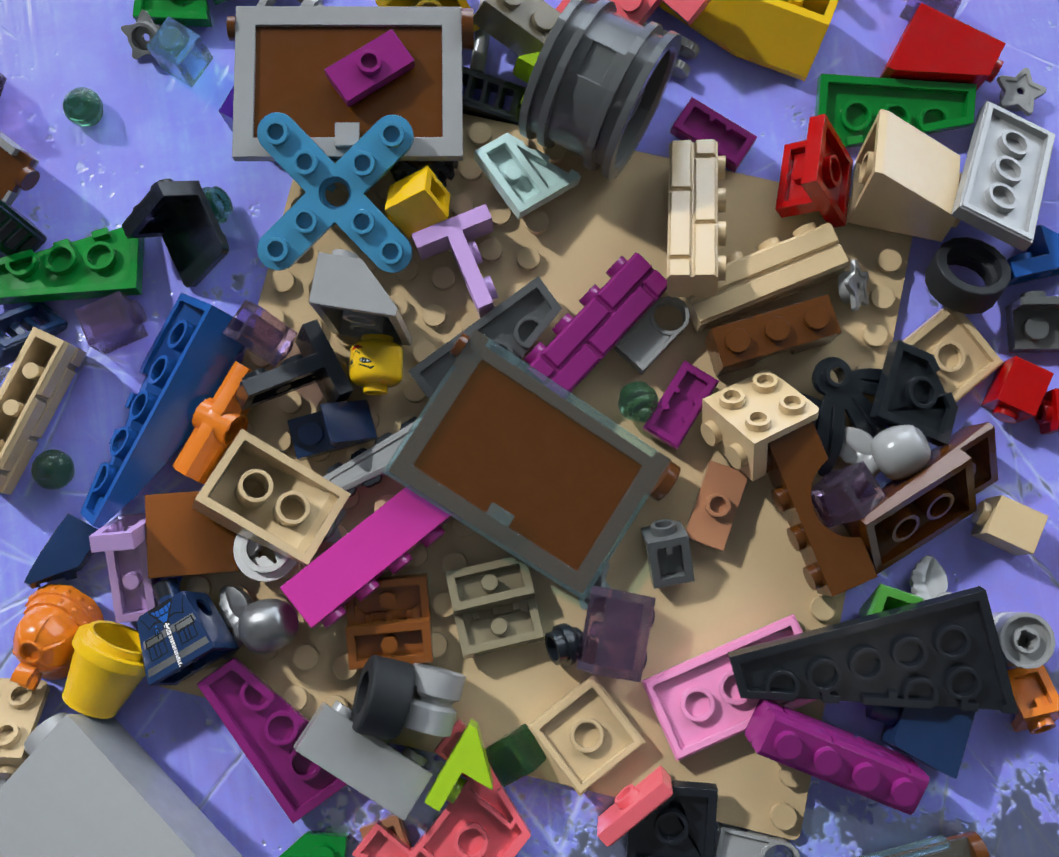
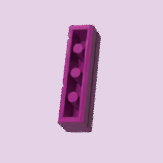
(600, 324)
(836, 756)

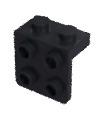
(185, 222)

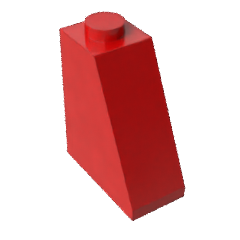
(944, 51)

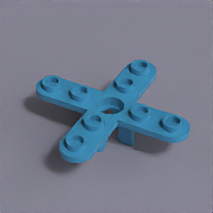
(316, 173)

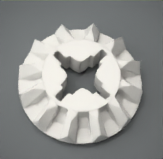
(260, 568)

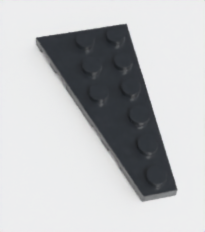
(901, 657)

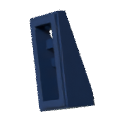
(10, 324)

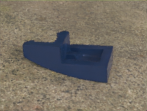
(63, 553)

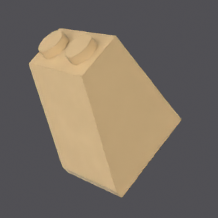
(904, 181)

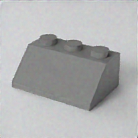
(353, 300)

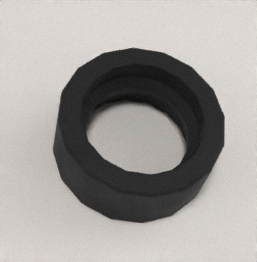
(976, 256)

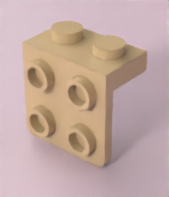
(750, 416)
(18, 718)

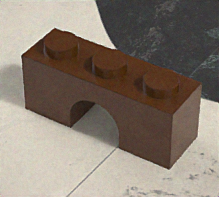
(770, 333)

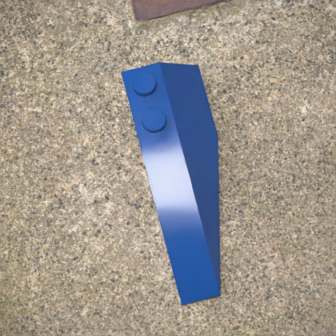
(179, 373)

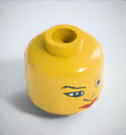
(376, 363)

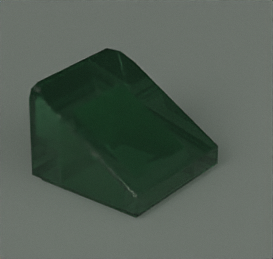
(515, 755)

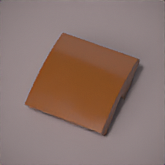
(185, 540)
(391, 622)

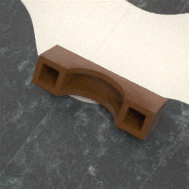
(831, 560)

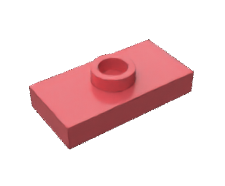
(634, 805)

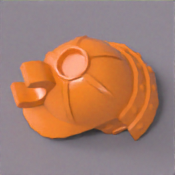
(46, 633)

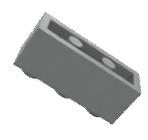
(364, 760)

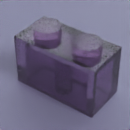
(616, 634)

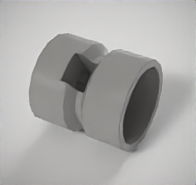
(1024, 639)
(433, 700)

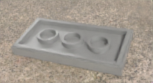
(1004, 176)

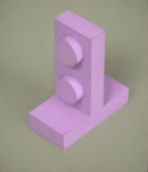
(454, 235)
(126, 559)

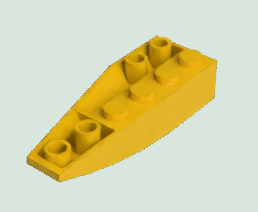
(767, 32)

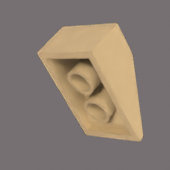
(270, 499)

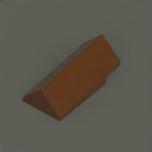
(931, 498)

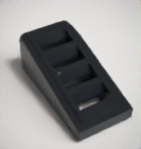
(477, 80)
(17, 231)

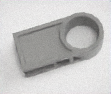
(647, 340)
(740, 842)

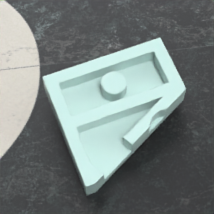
(523, 174)

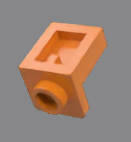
(1035, 700)

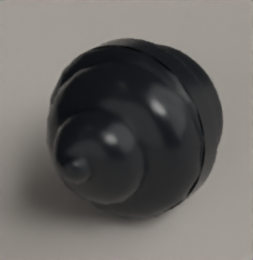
(564, 644)

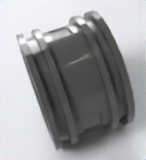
(598, 84)

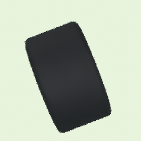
(383, 697)

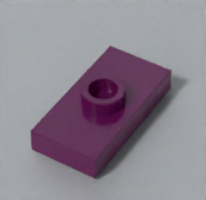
(369, 68)
(704, 123)
(680, 405)

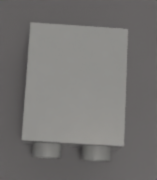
(98, 796)

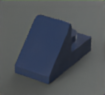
(332, 429)

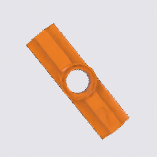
(215, 428)

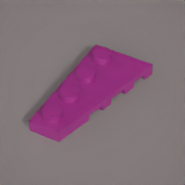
(266, 733)

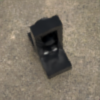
(314, 365)

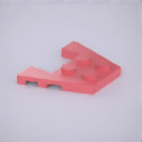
(475, 825)

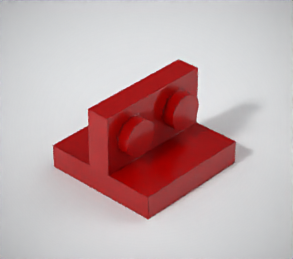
(816, 175)

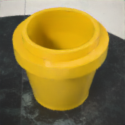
(103, 668)

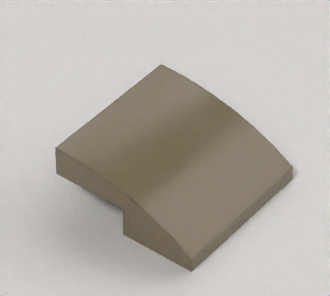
(494, 606)

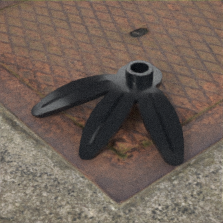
(843, 396)

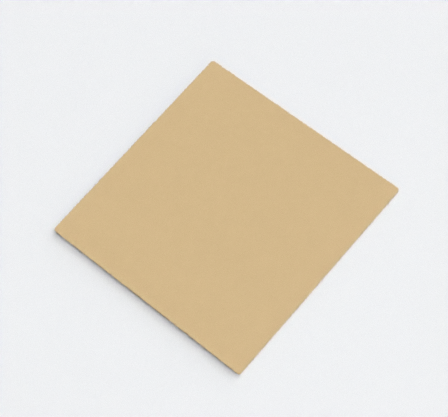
(734, 590)

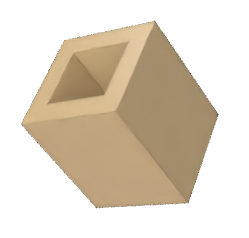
(1008, 525)

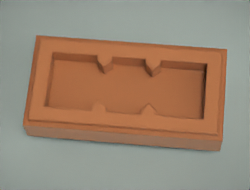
(716, 505)

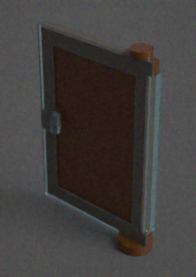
(529, 464)

